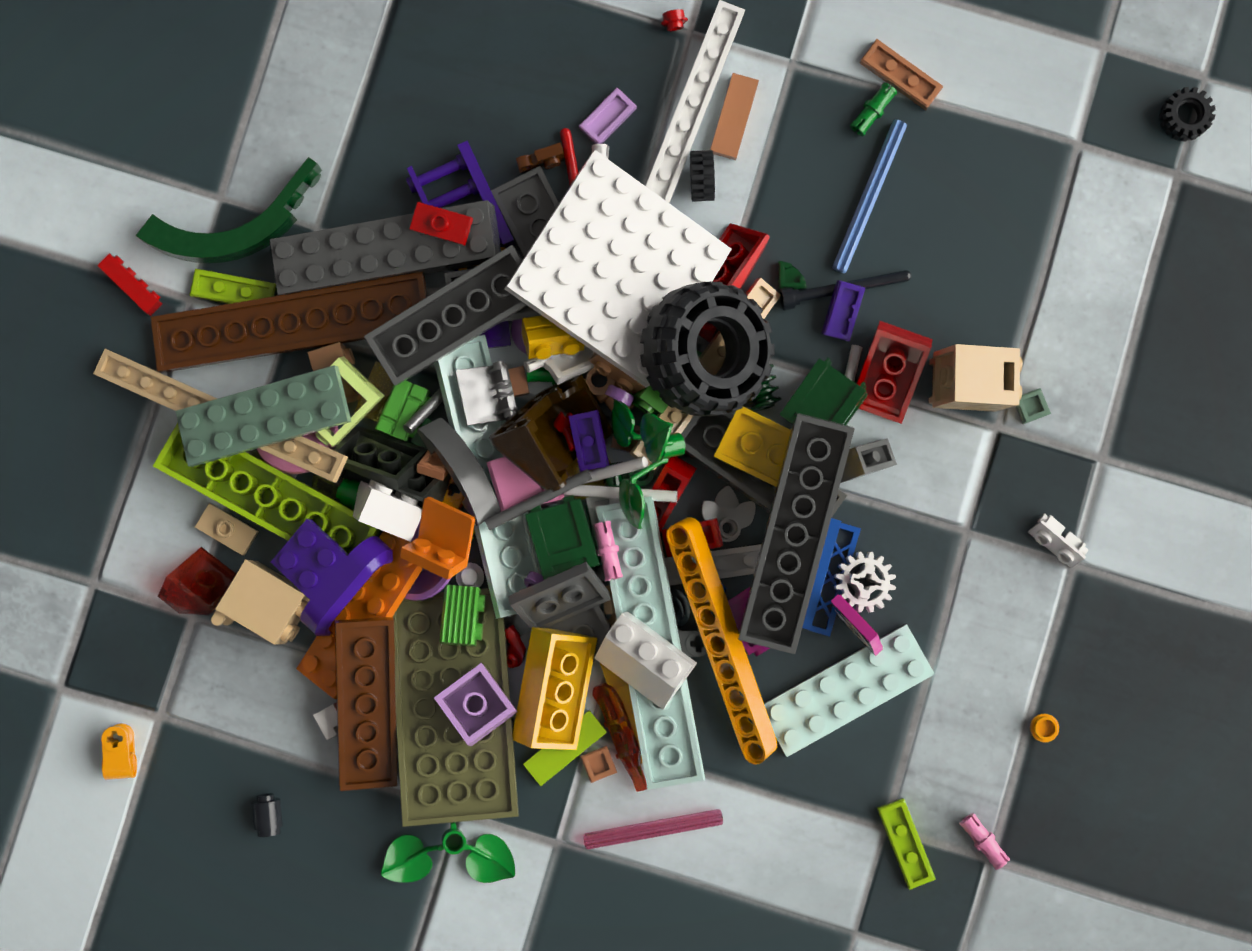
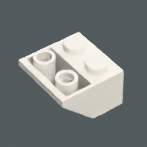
(387, 511)

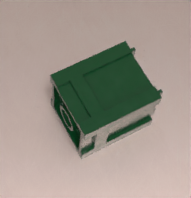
(826, 395)
(561, 537)

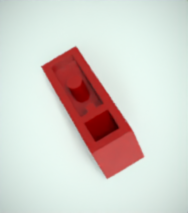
(673, 477)

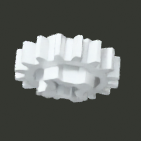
(868, 570)

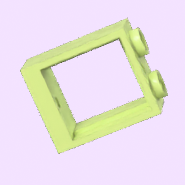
(364, 388)

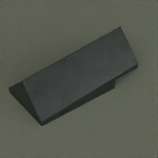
(390, 463)

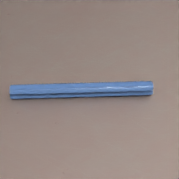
(869, 196)

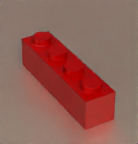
(126, 280)

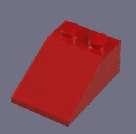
(893, 370)

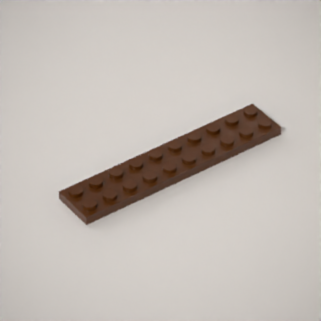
(281, 322)

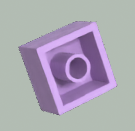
(475, 704)

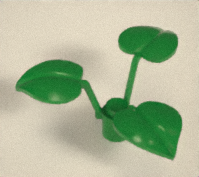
(658, 446)
(487, 862)

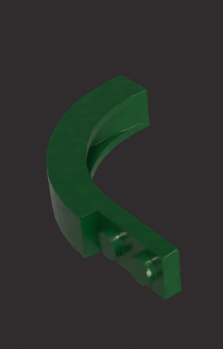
(239, 241)

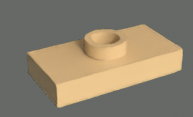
(226, 529)

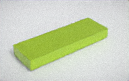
(229, 288)
(550, 761)
(906, 843)

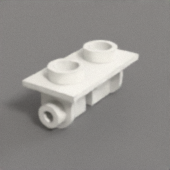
(1068, 549)

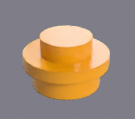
(1044, 727)

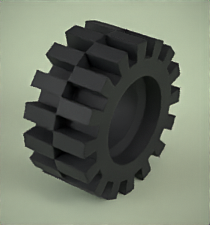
(1195, 100)
(702, 175)

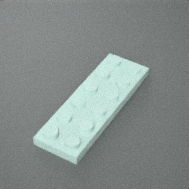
(846, 690)

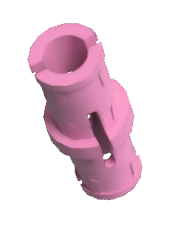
(607, 550)
(984, 841)

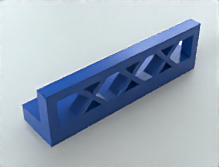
(826, 556)

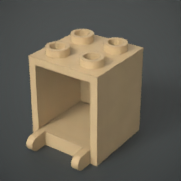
(976, 378)
(262, 603)

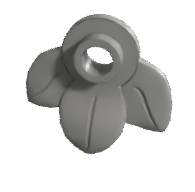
(729, 511)

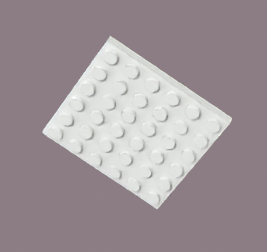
(611, 260)

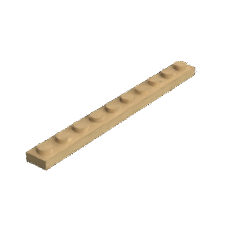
(178, 396)

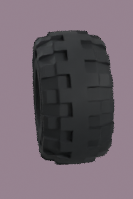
(673, 357)

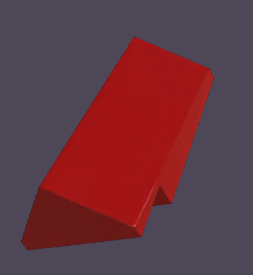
(746, 250)

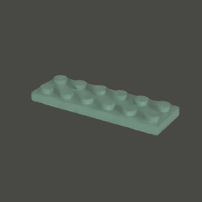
(263, 416)

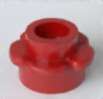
(674, 19)

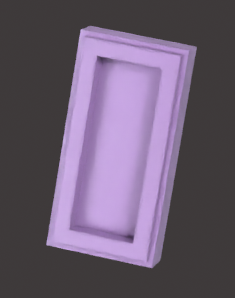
(607, 117)

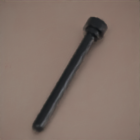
(792, 297)

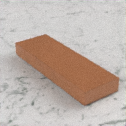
(901, 74)
(734, 116)

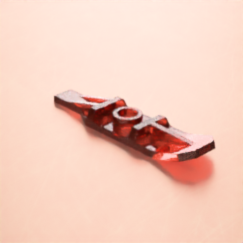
(618, 723)

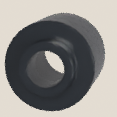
(267, 815)

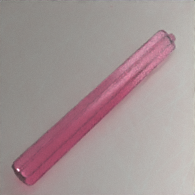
(653, 829)

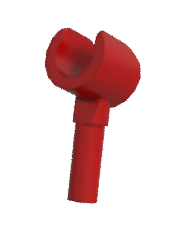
(563, 425)

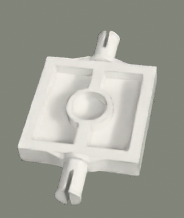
(563, 366)

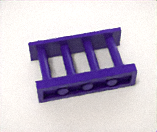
(475, 185)

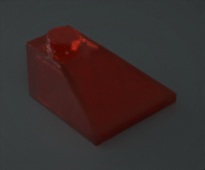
(196, 584)

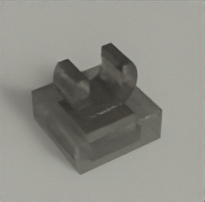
(326, 486)

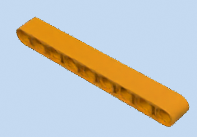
(722, 626)

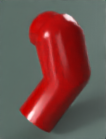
(516, 649)

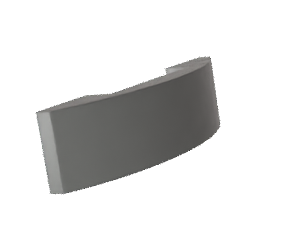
(462, 467)

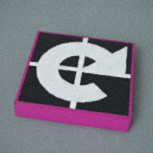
(857, 624)

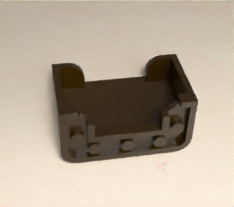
(534, 442)

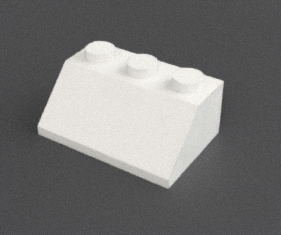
(644, 659)

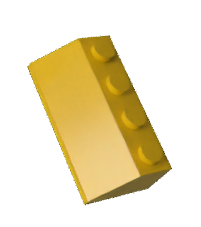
(554, 689)

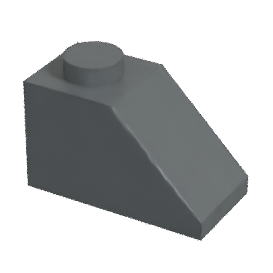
(868, 459)

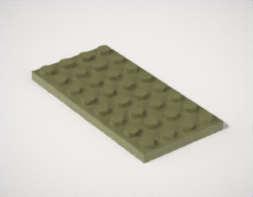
(437, 769)

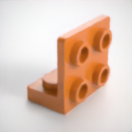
(442, 539)

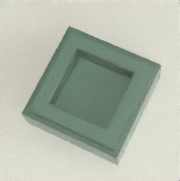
(1032, 406)

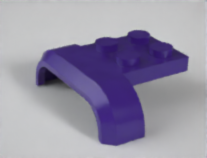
(328, 572)

